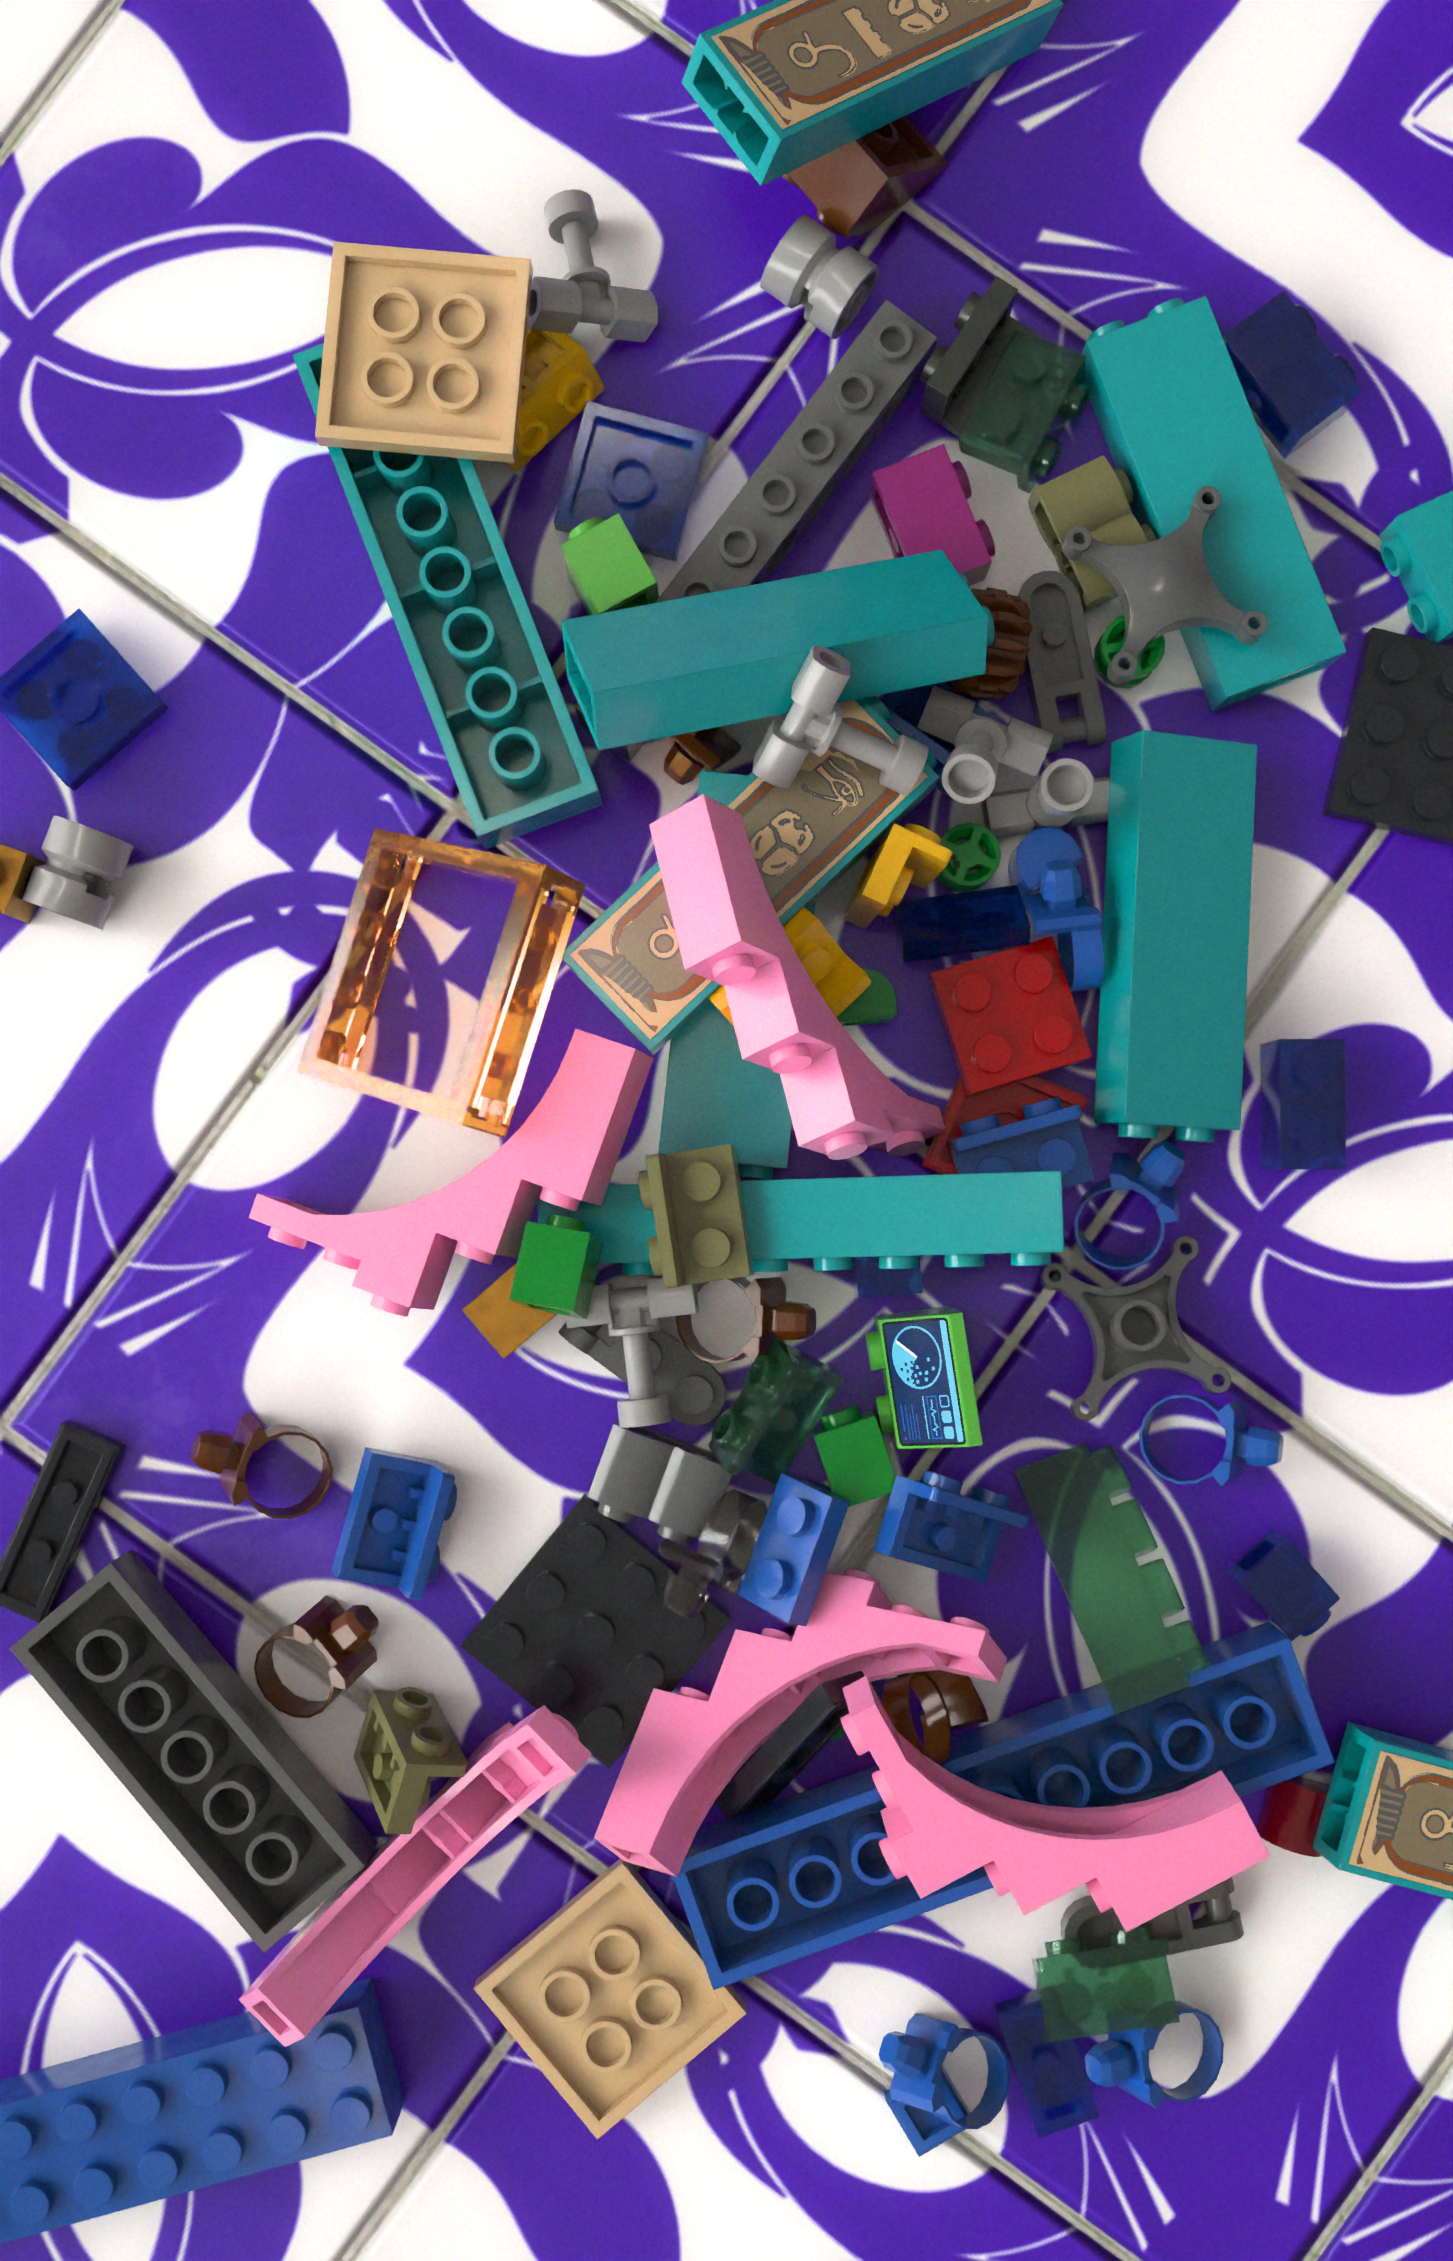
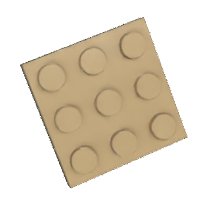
(424, 352)
(609, 1997)

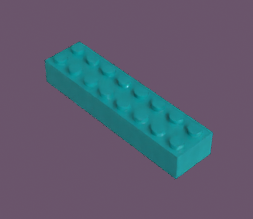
(465, 634)

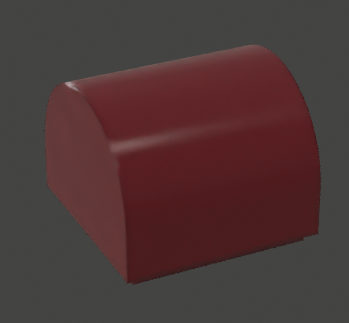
(1293, 1814)

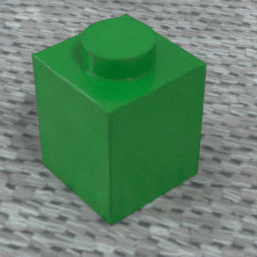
(557, 1267)
(854, 1454)

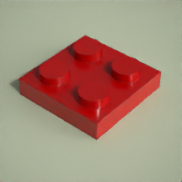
(1009, 1016)

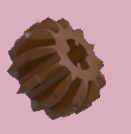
(1008, 652)

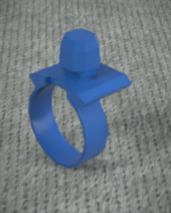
(1065, 911)
(1150, 1177)
(1257, 1445)
(1125, 2062)
(917, 2065)

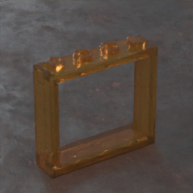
(511, 999)

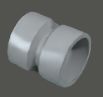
(819, 276)
(78, 872)

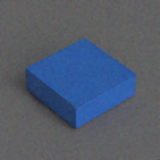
(923, 2127)

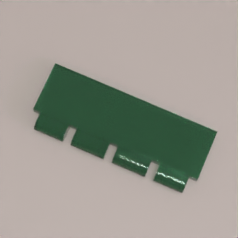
(1108, 1592)

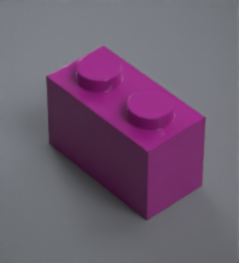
(927, 510)

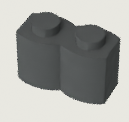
(659, 1481)

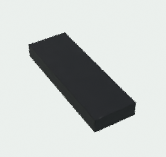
(56, 1519)
(788, 1749)

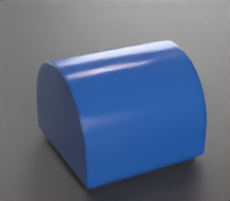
(1035, 851)

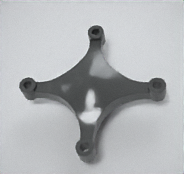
(1164, 585)
(1135, 1328)

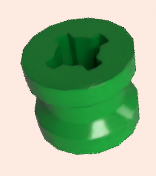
(1112, 642)
(971, 846)

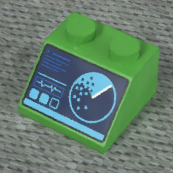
(925, 1379)

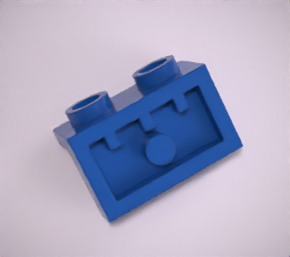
(1041, 1142)

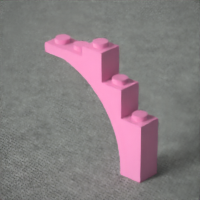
(778, 1015)
(562, 1146)
(697, 1741)
(1128, 1855)
(366, 1913)

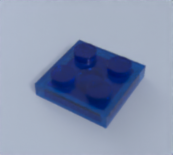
(633, 469)
(77, 700)

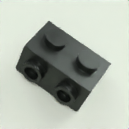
(961, 373)

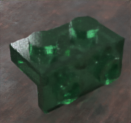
(1026, 408)
(774, 1412)
(1105, 1986)

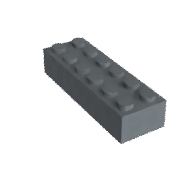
(196, 1749)

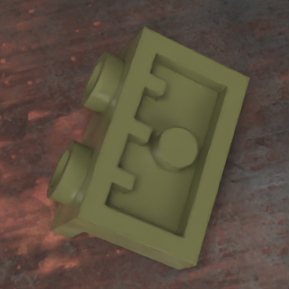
(696, 1216)
(400, 1749)

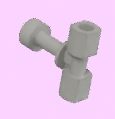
(586, 290)
(816, 725)
(980, 745)
(1060, 797)
(633, 1315)

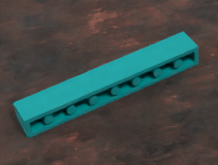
(859, 1218)

